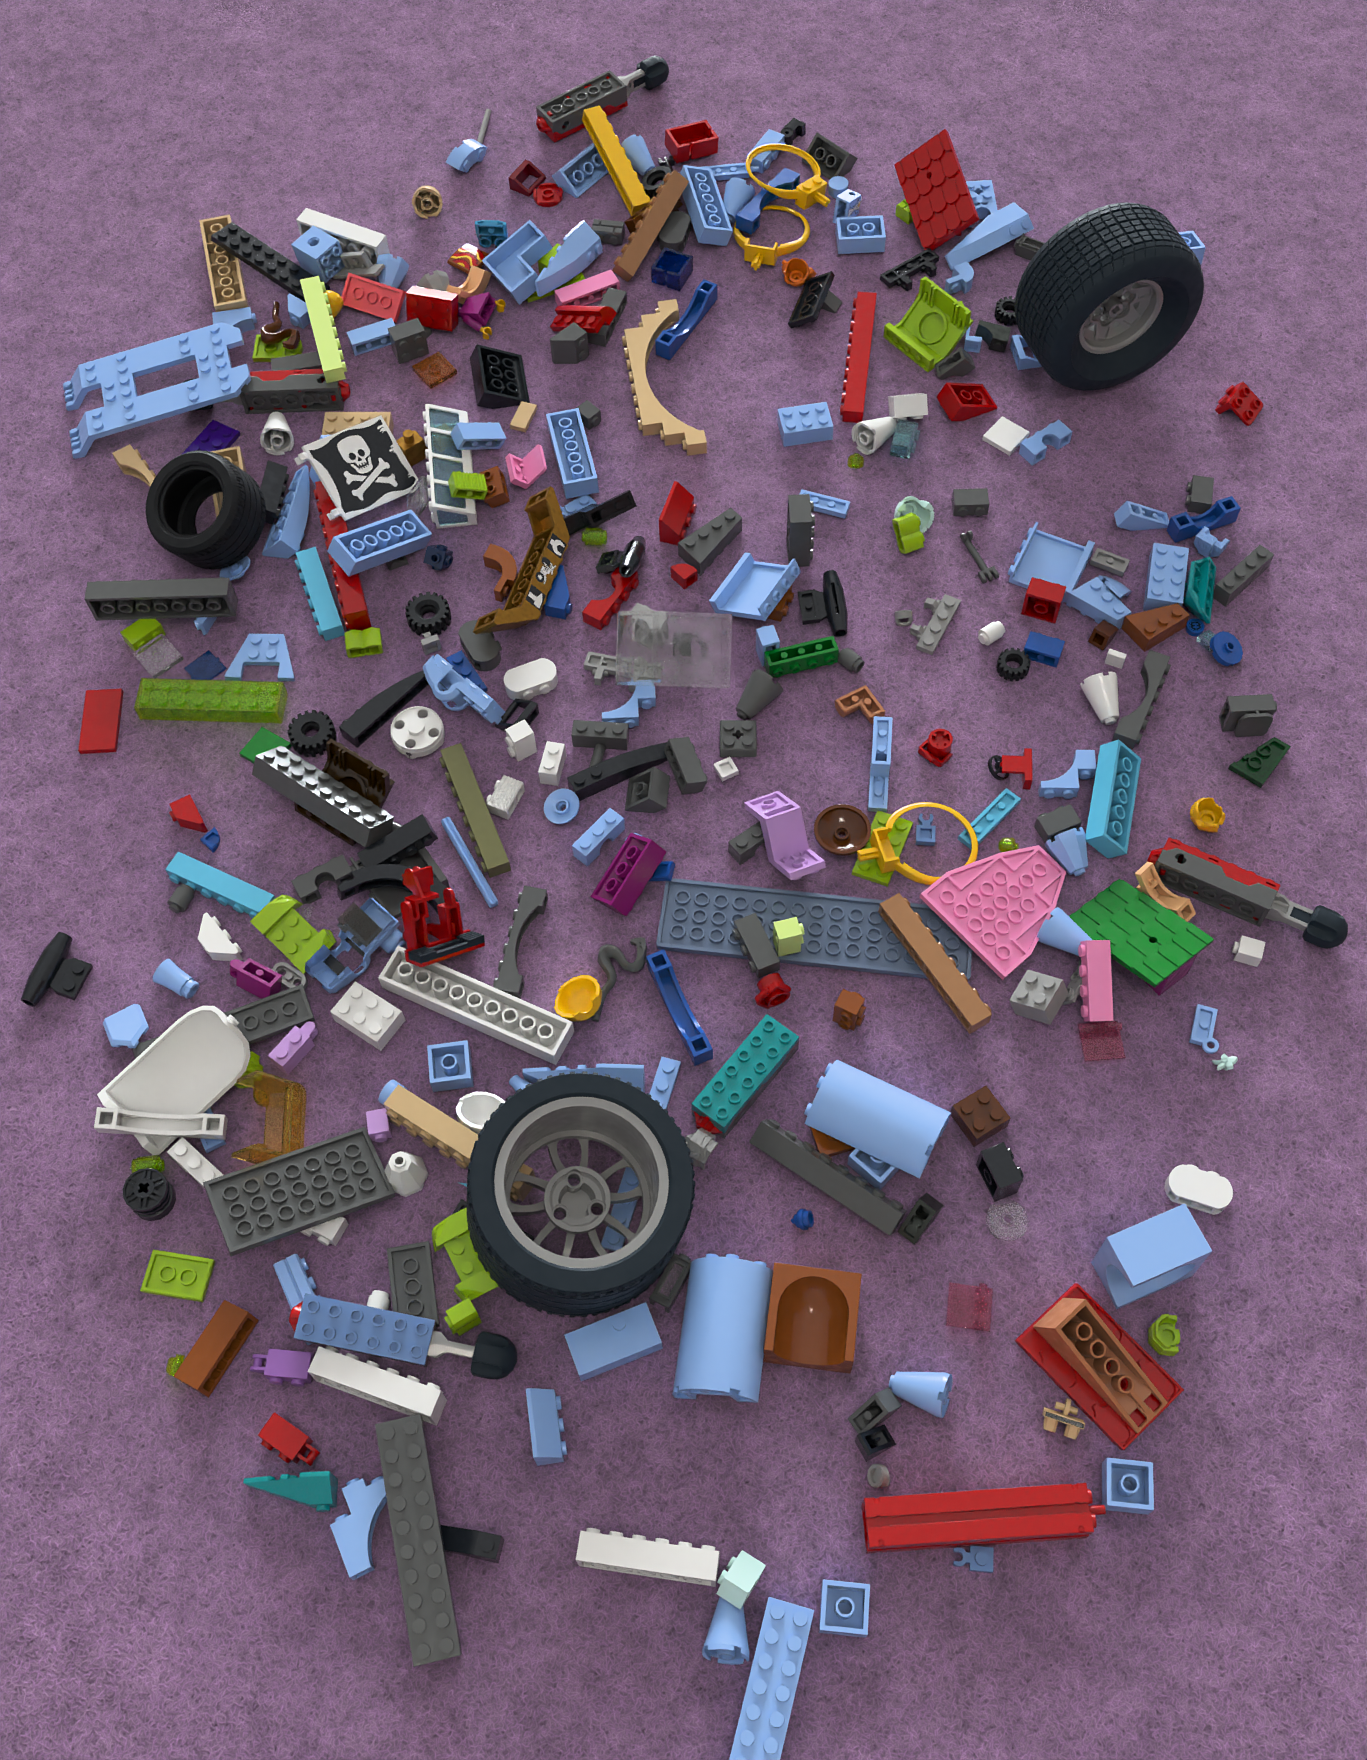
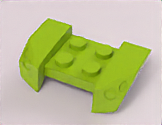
(291, 931)
(455, 1237)

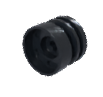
(156, 1202)

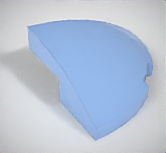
(1116, 587)

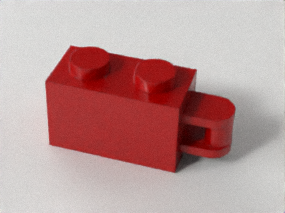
(287, 1440)

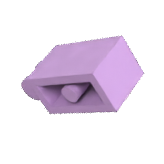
(293, 1047)

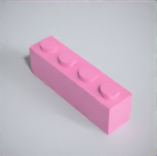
(587, 290)
(1096, 980)

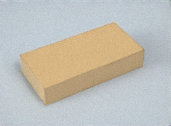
(523, 416)

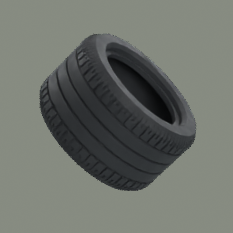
(180, 492)

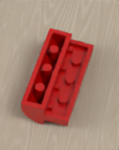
(587, 317)

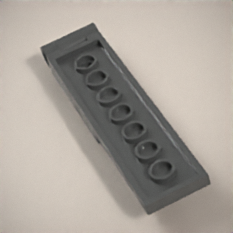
(265, 1016)

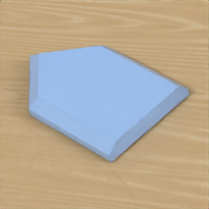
(126, 1027)

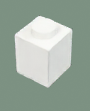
(1248, 950)

